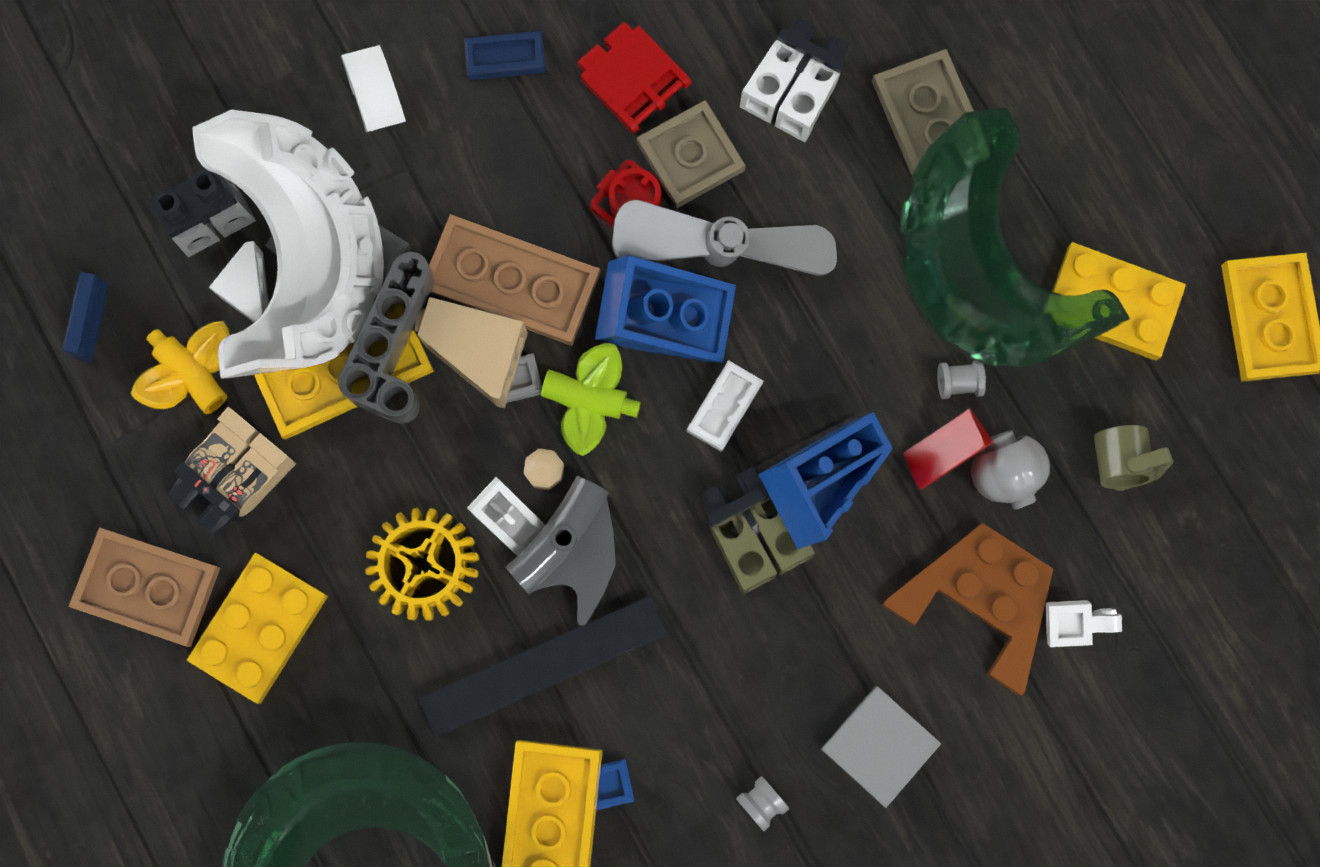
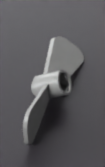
(668, 235)

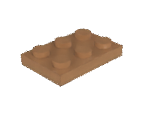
(144, 587)

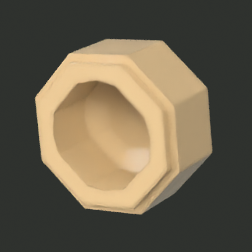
(543, 469)

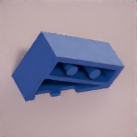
(824, 477)

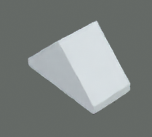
(244, 282)
(506, 516)

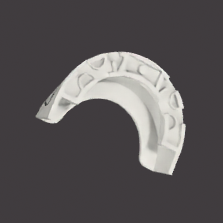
(321, 235)

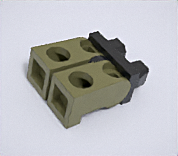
(740, 526)

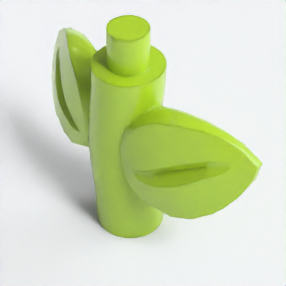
(590, 397)

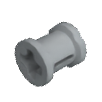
(961, 379)

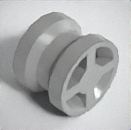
(762, 803)

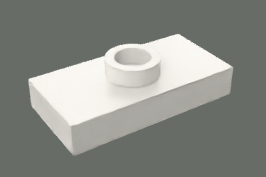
(724, 406)

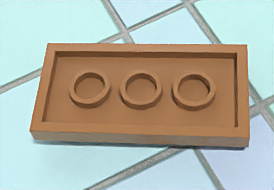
(512, 279)

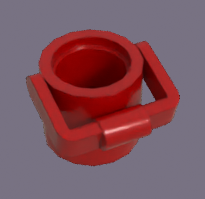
(624, 185)

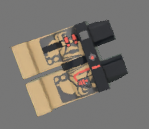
(231, 470)

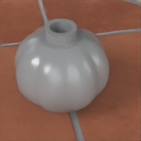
(1011, 469)

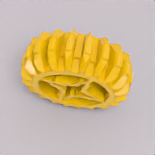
(432, 546)

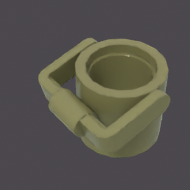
(1127, 457)

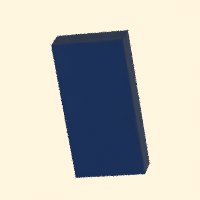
(505, 55)
(85, 317)

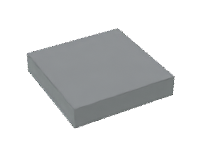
(880, 746)

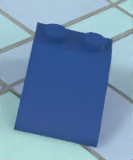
(664, 310)

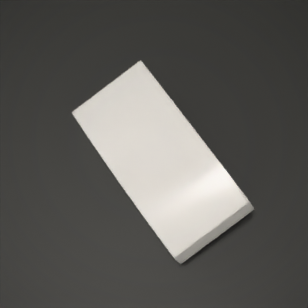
(373, 88)

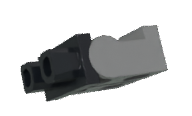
(197, 202)

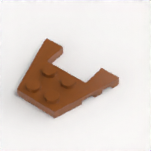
(994, 584)

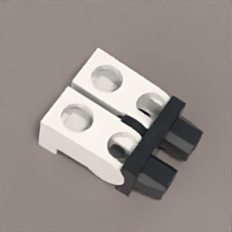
(799, 64)

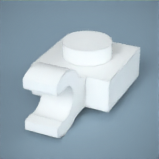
(1074, 622)

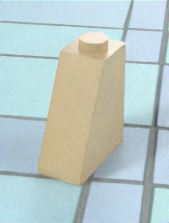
(474, 345)

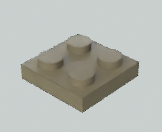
(691, 154)

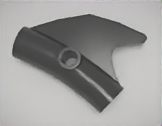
(583, 563)

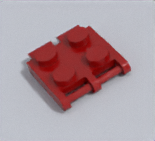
(631, 75)

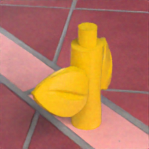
(183, 370)

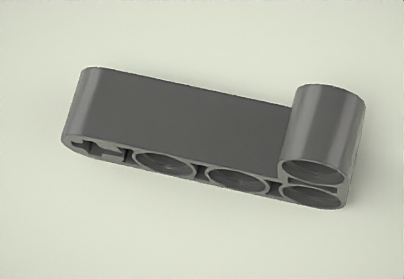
(396, 333)

